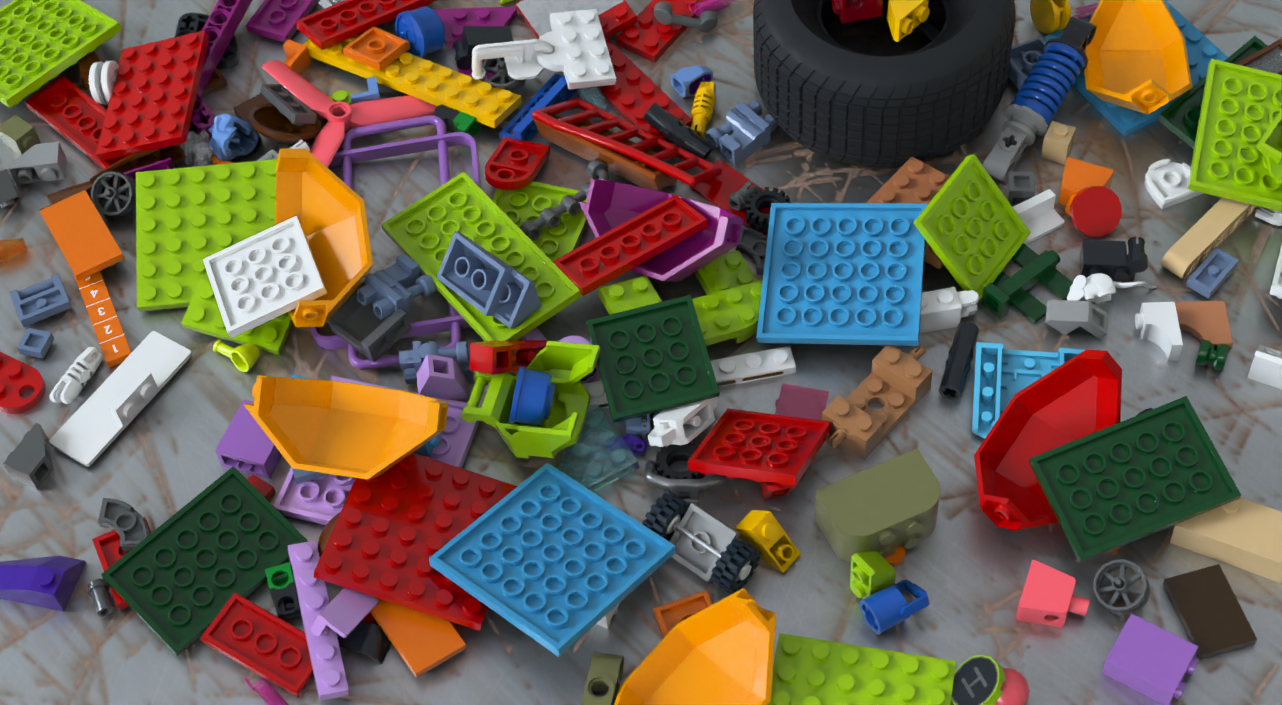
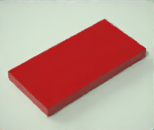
(261, 644)

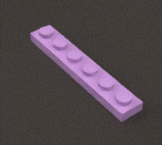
(312, 599)

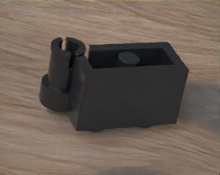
(476, 36)
(1112, 258)

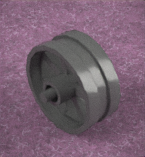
(500, 73)
(114, 194)
(1121, 587)

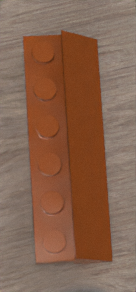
(617, 163)

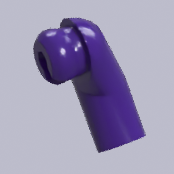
(636, 444)

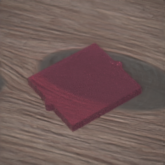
(801, 402)

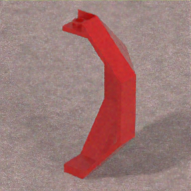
(1045, 415)

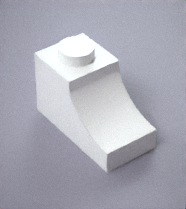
(1160, 325)

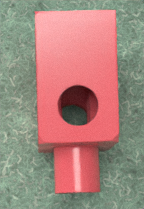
(1049, 597)

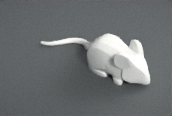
(1098, 288)

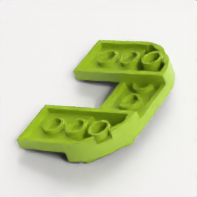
(723, 314)

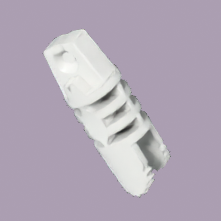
(77, 376)

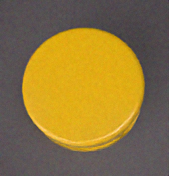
(1050, 14)

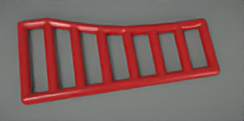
(629, 131)

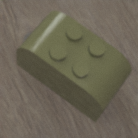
(879, 507)

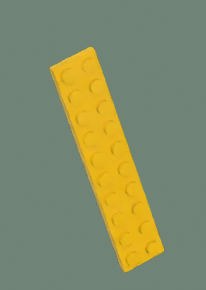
(429, 83)

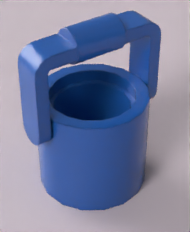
(890, 608)

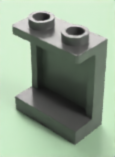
(365, 330)

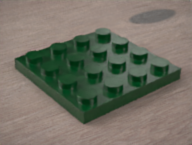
(652, 358)

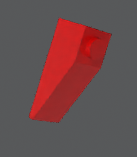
(503, 356)

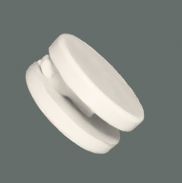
(102, 80)

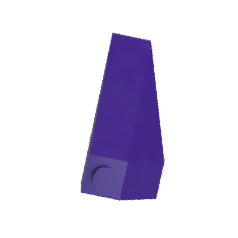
(40, 581)

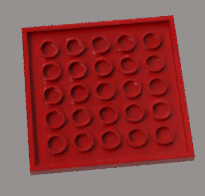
(398, 524)

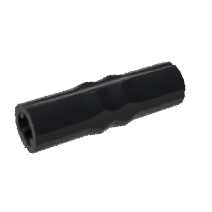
(677, 131)
(959, 360)

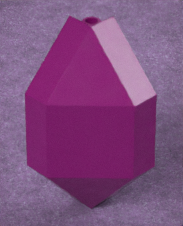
(615, 203)

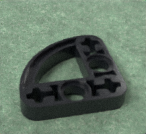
(196, 22)

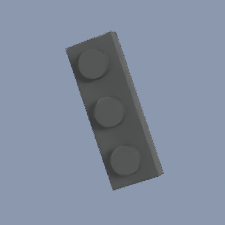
(288, 104)

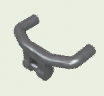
(682, 485)

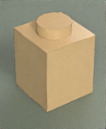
(1058, 142)

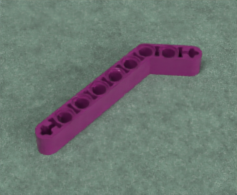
(220, 28)

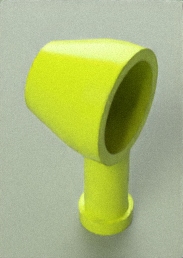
(243, 356)

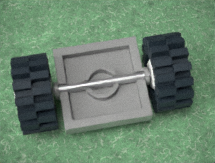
(703, 542)

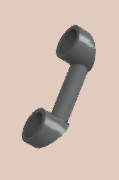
(664, 14)

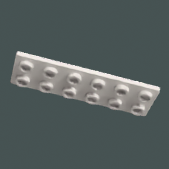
(120, 398)

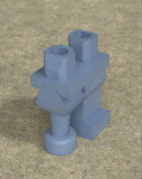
(748, 131)
(395, 287)
(412, 359)

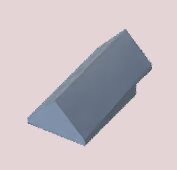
(488, 282)

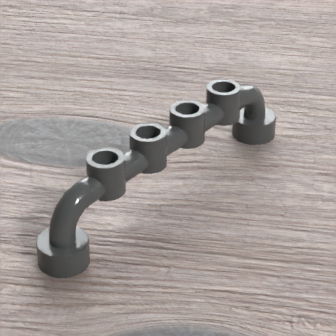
(552, 217)

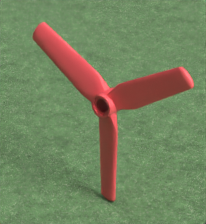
(341, 115)

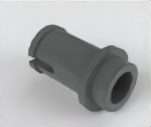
(738, 199)
(99, 591)

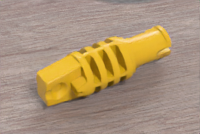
(703, 107)

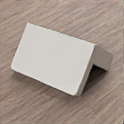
(1039, 215)

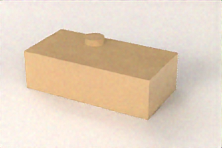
(1238, 535)

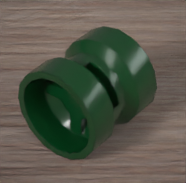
(1212, 355)

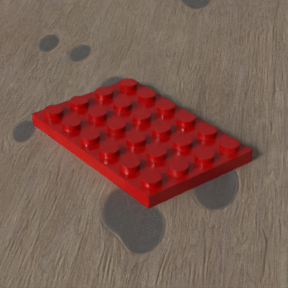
(153, 96)

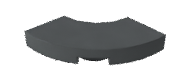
(753, 245)
(124, 521)

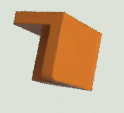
(297, 56)

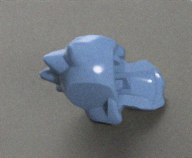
(232, 137)

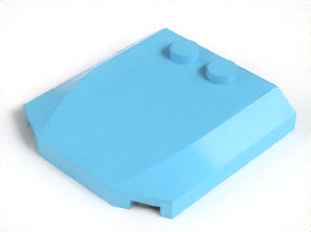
(1004, 373)

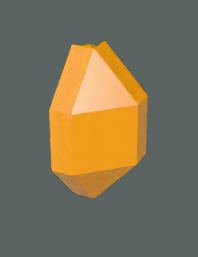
(1136, 55)
(334, 228)
(344, 424)
(709, 659)

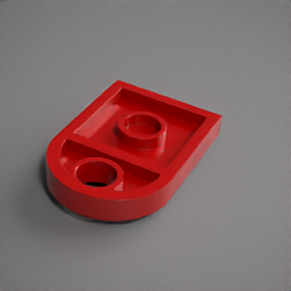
(517, 162)
(16, 380)

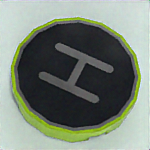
(978, 682)

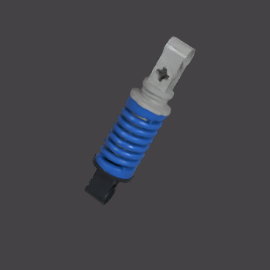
(1040, 96)

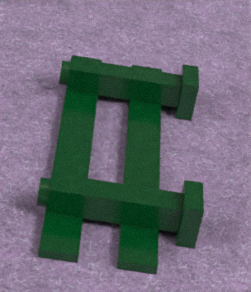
(1013, 289)

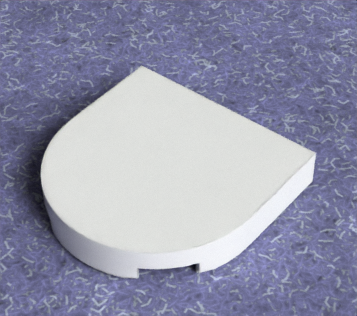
(1168, 183)

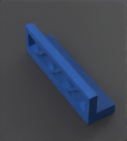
(552, 93)

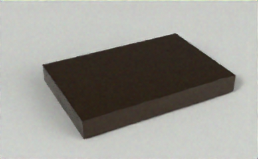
(1209, 611)

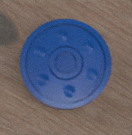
(422, 29)
(532, 397)

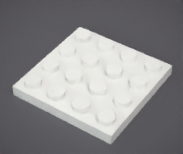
(264, 276)

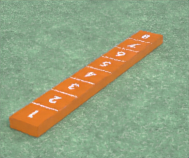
(104, 319)

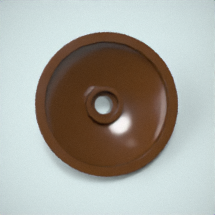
(278, 128)

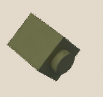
(18, 135)

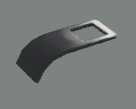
(368, 640)

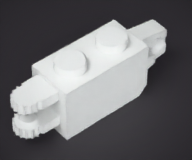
(945, 308)
(682, 423)

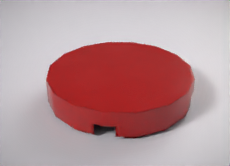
(1095, 211)

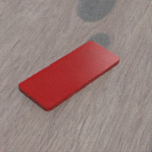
(720, 188)

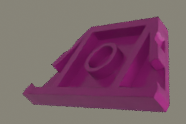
(457, 18)

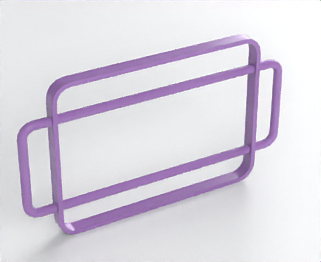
(346, 158)

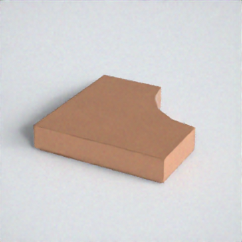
(1205, 321)

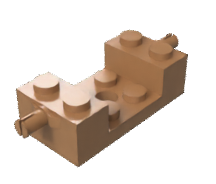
(896, 383)

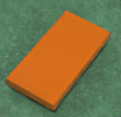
(82, 235)
(417, 636)

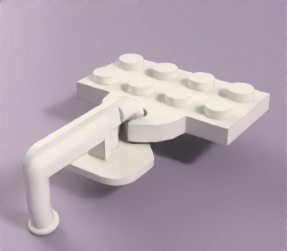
(571, 47)

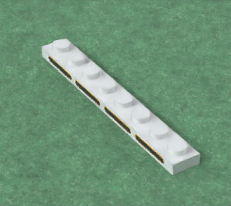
(726, 370)

